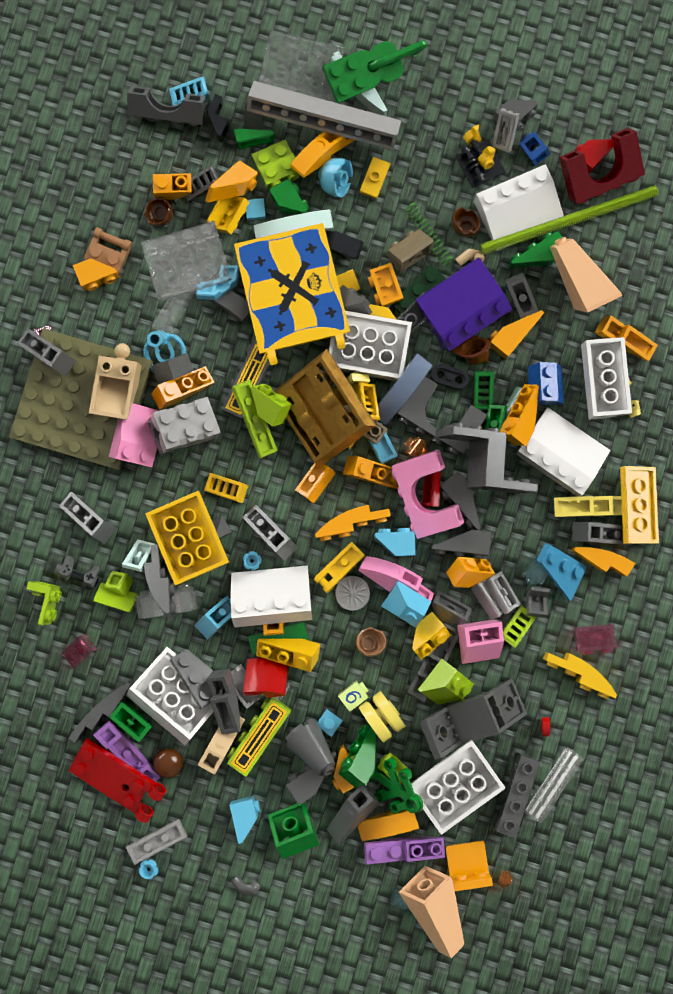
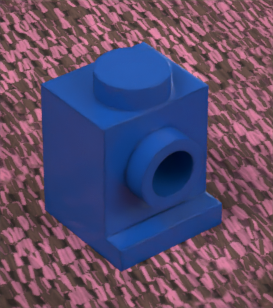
(538, 154)

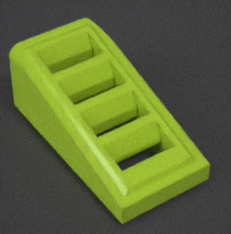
(514, 642)

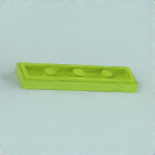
(256, 426)

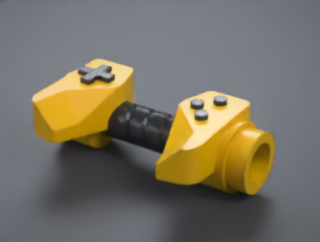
(485, 155)

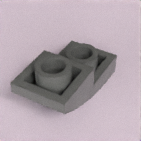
(234, 304)

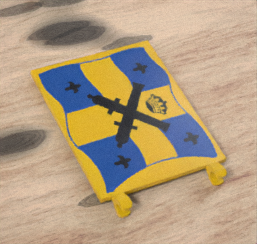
(292, 289)

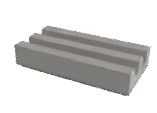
(511, 135)
(501, 593)

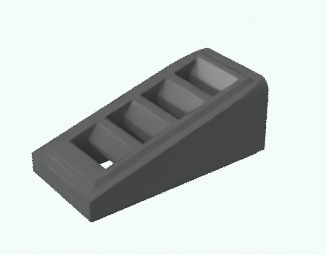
(204, 174)

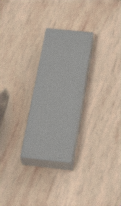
(156, 841)

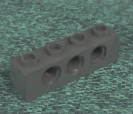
(516, 795)

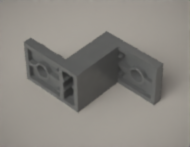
(486, 459)
(473, 718)

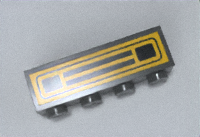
(253, 369)

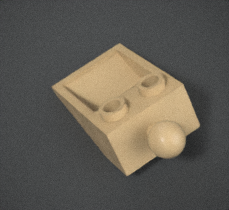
(114, 388)

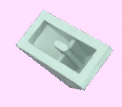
(138, 556)

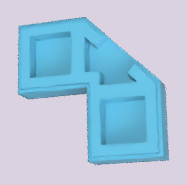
(216, 291)

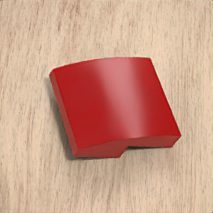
(265, 678)

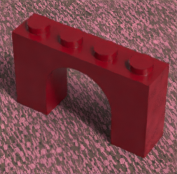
(626, 168)

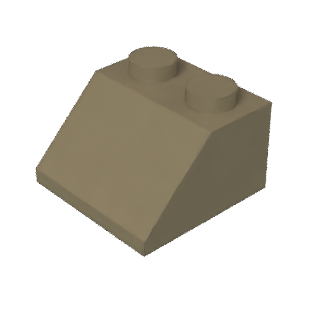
(410, 250)

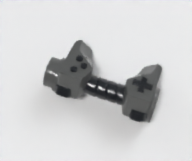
(66, 571)

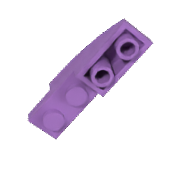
(404, 849)

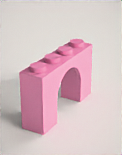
(424, 521)

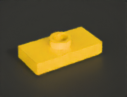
(375, 178)

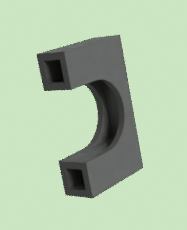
(414, 414)

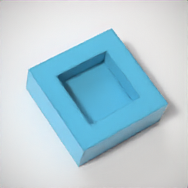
(255, 209)

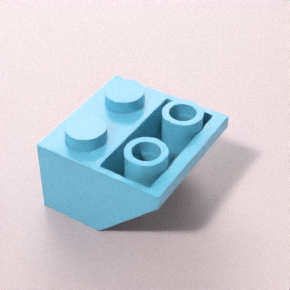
(397, 543)

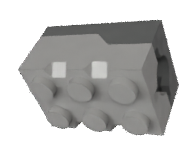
(183, 426)

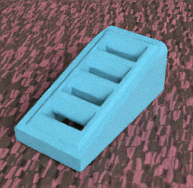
(193, 84)

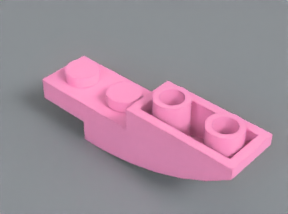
(389, 573)

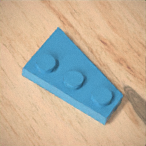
(562, 569)

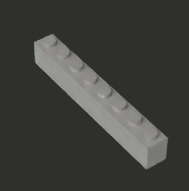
(323, 115)

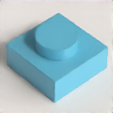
(329, 722)

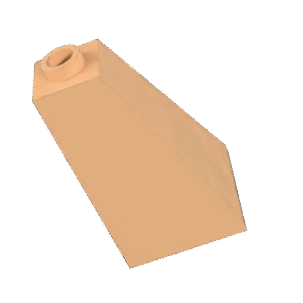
(583, 279)
(434, 905)

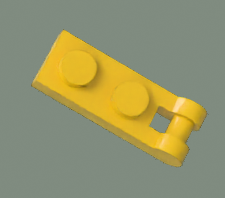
(339, 567)

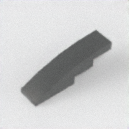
(429, 663)
(105, 707)

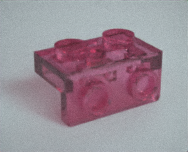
(595, 638)

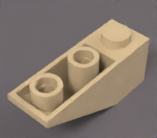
(217, 750)

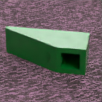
(536, 254)
(361, 760)

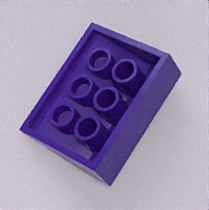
(463, 304)

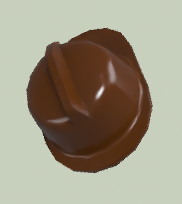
(474, 350)

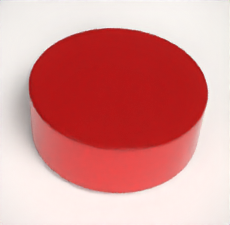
(545, 726)

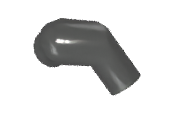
(245, 889)

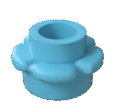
(252, 555)
(143, 869)

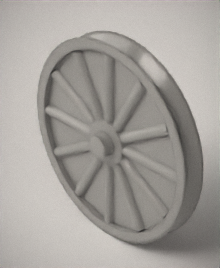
(352, 593)

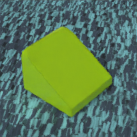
(119, 583)

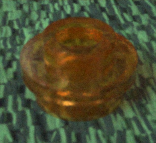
(505, 879)

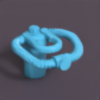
(160, 338)

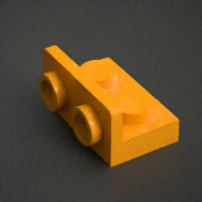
(385, 284)

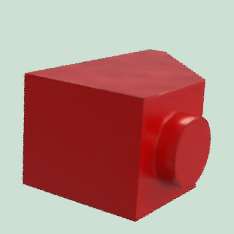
(595, 151)

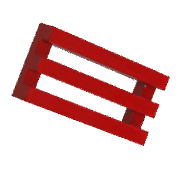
(431, 490)

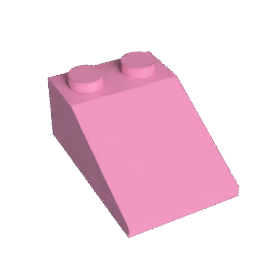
(134, 438)

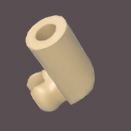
(469, 254)

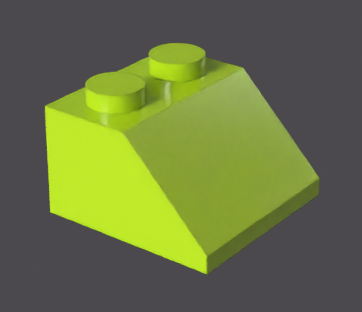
(445, 684)

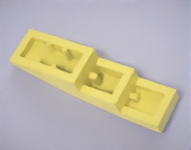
(588, 506)

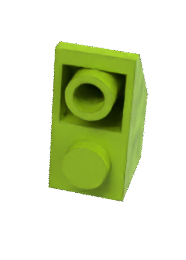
(270, 405)

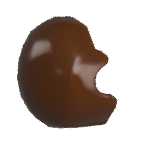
(158, 212)
(465, 222)
(168, 762)

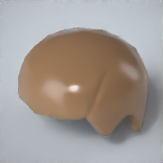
(370, 642)

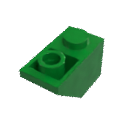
(287, 199)

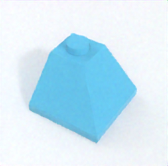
(406, 604)

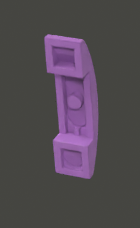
(124, 749)

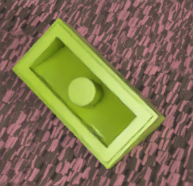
(115, 600)

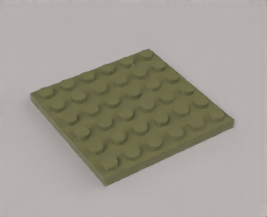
(57, 406)

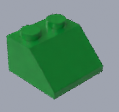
(293, 830)

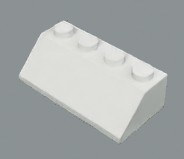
(606, 378)

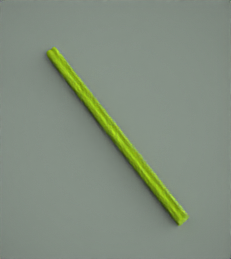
(632, 198)

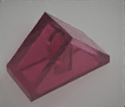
(79, 650)

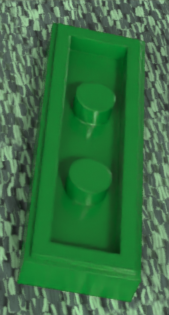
(294, 631)

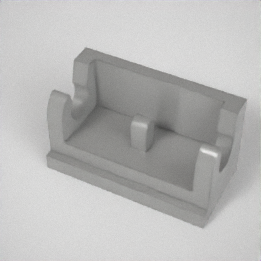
(238, 676)

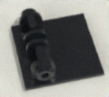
(472, 168)

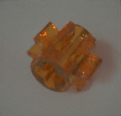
(415, 447)

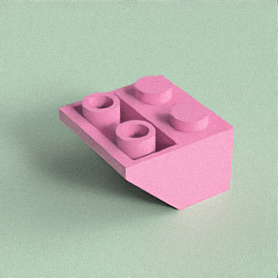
(480, 640)

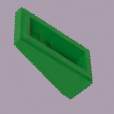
(253, 137)
(490, 382)

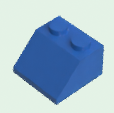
(550, 382)

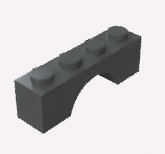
(143, 104)

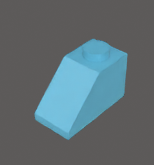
(215, 618)
(244, 815)

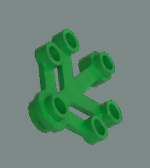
(411, 802)

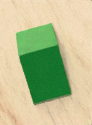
(131, 721)

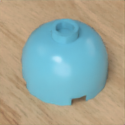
(335, 175)

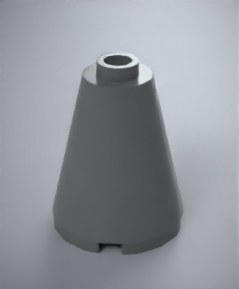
(311, 747)

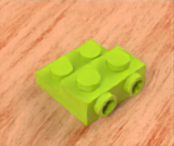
(275, 164)

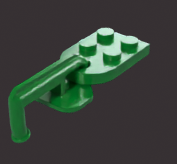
(365, 69)

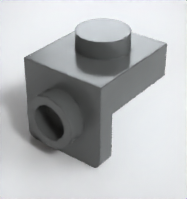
(537, 602)

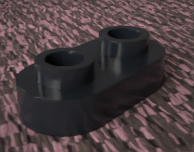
(449, 376)

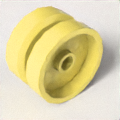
(383, 715)

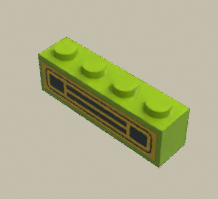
(259, 736)

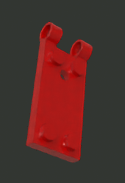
(109, 774)

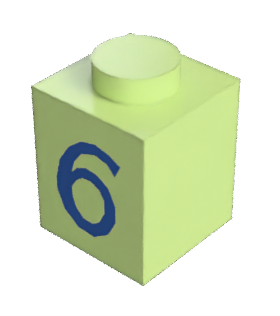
(353, 695)

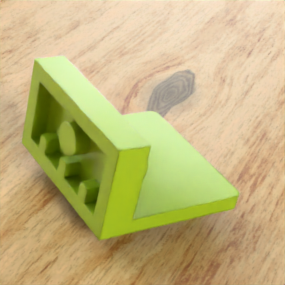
(52, 596)

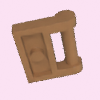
(107, 255)

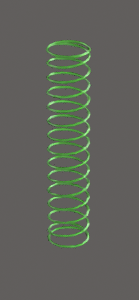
(427, 224)

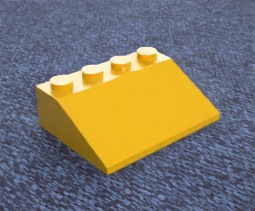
(187, 538)

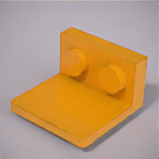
(468, 865)

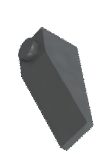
(46, 352)
(87, 518)
(270, 532)
(597, 533)

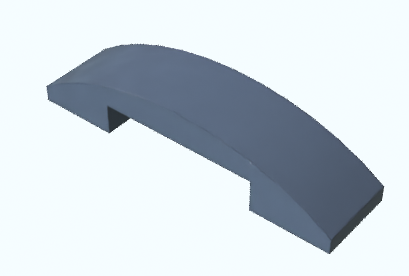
(403, 388)

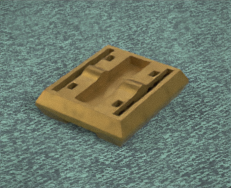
(321, 409)

